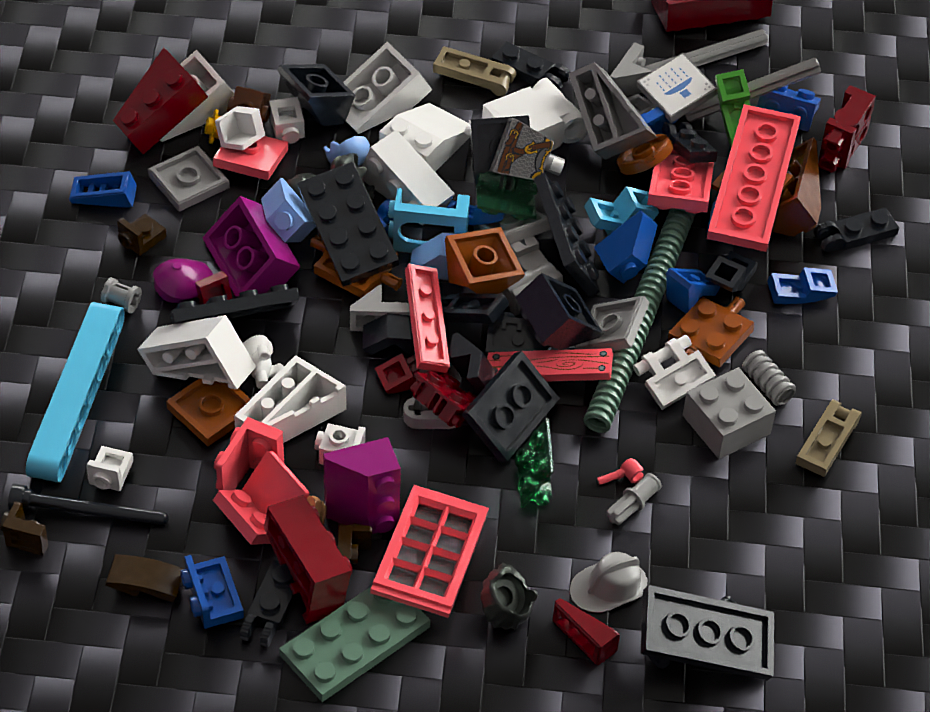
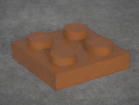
(207, 409)

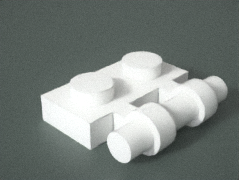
(673, 382)

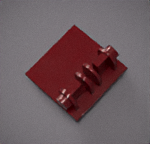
(442, 396)

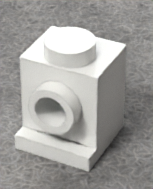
(290, 126)
(337, 438)

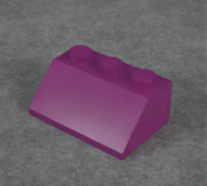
(250, 249)
(363, 485)

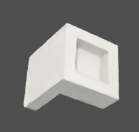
(240, 128)

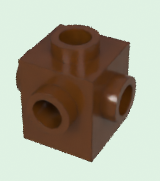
(253, 99)

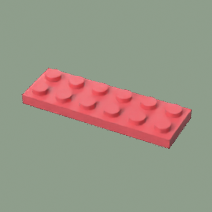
(754, 178)

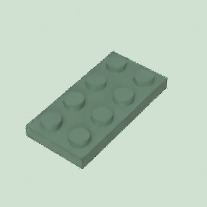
(351, 641)

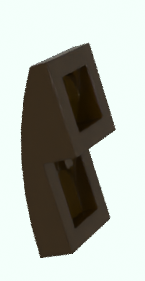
(150, 576)

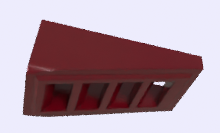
(588, 633)

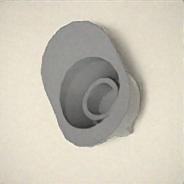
(608, 583)

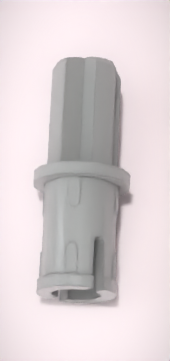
(634, 499)

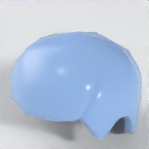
(356, 144)

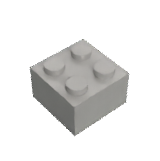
(728, 413)

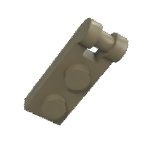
(474, 70)
(828, 438)

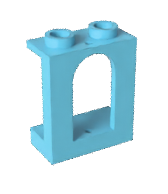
(423, 214)

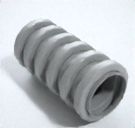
(769, 377)

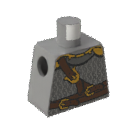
(525, 153)

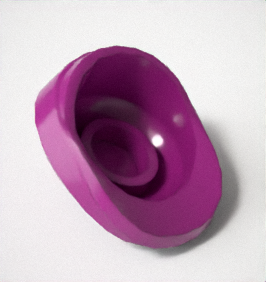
(177, 277)

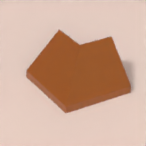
(482, 261)

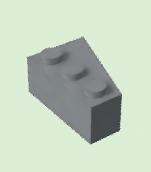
(607, 113)

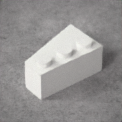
(395, 165)
(199, 350)
(295, 399)

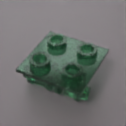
(495, 201)
(536, 467)

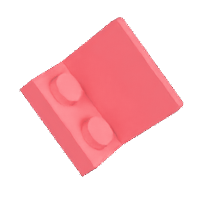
(245, 451)
(267, 485)

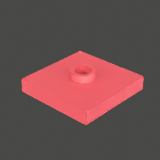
(256, 160)

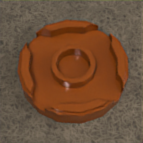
(645, 155)

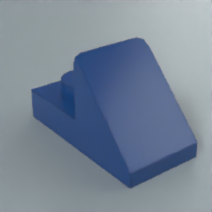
(687, 286)

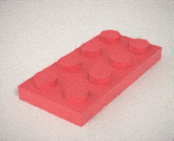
(681, 184)

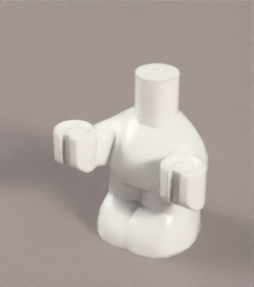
(260, 351)

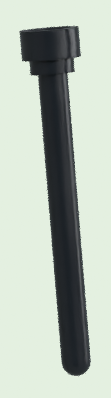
(28, 498)

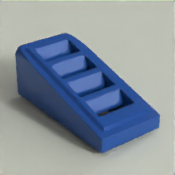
(121, 195)

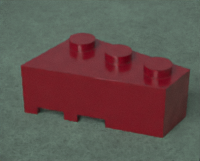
(159, 102)
(310, 554)

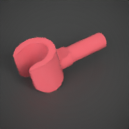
(629, 468)

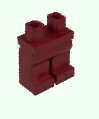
(846, 129)

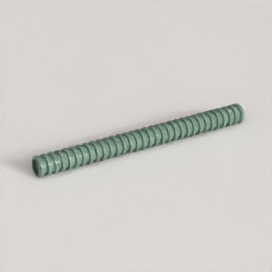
(652, 286)

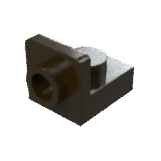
(140, 234)
(23, 533)
(354, 538)

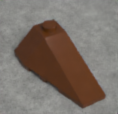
(801, 198)

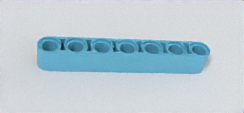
(75, 392)

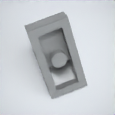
(630, 70)
(371, 307)

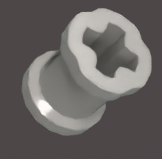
(121, 295)

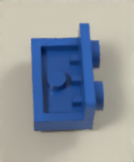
(792, 102)
(212, 590)

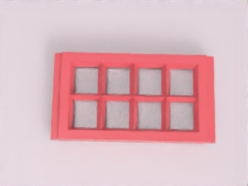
(430, 551)

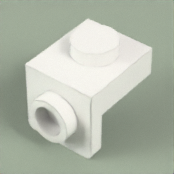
(109, 468)

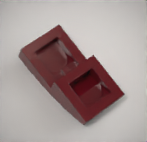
(398, 374)

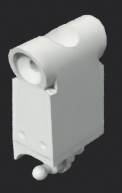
(547, 111)

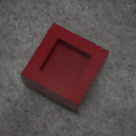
(213, 286)

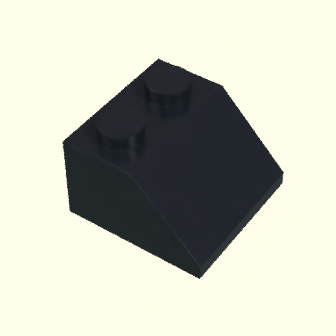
(319, 92)
(557, 313)

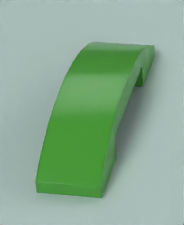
(732, 95)

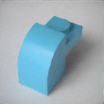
(612, 215)

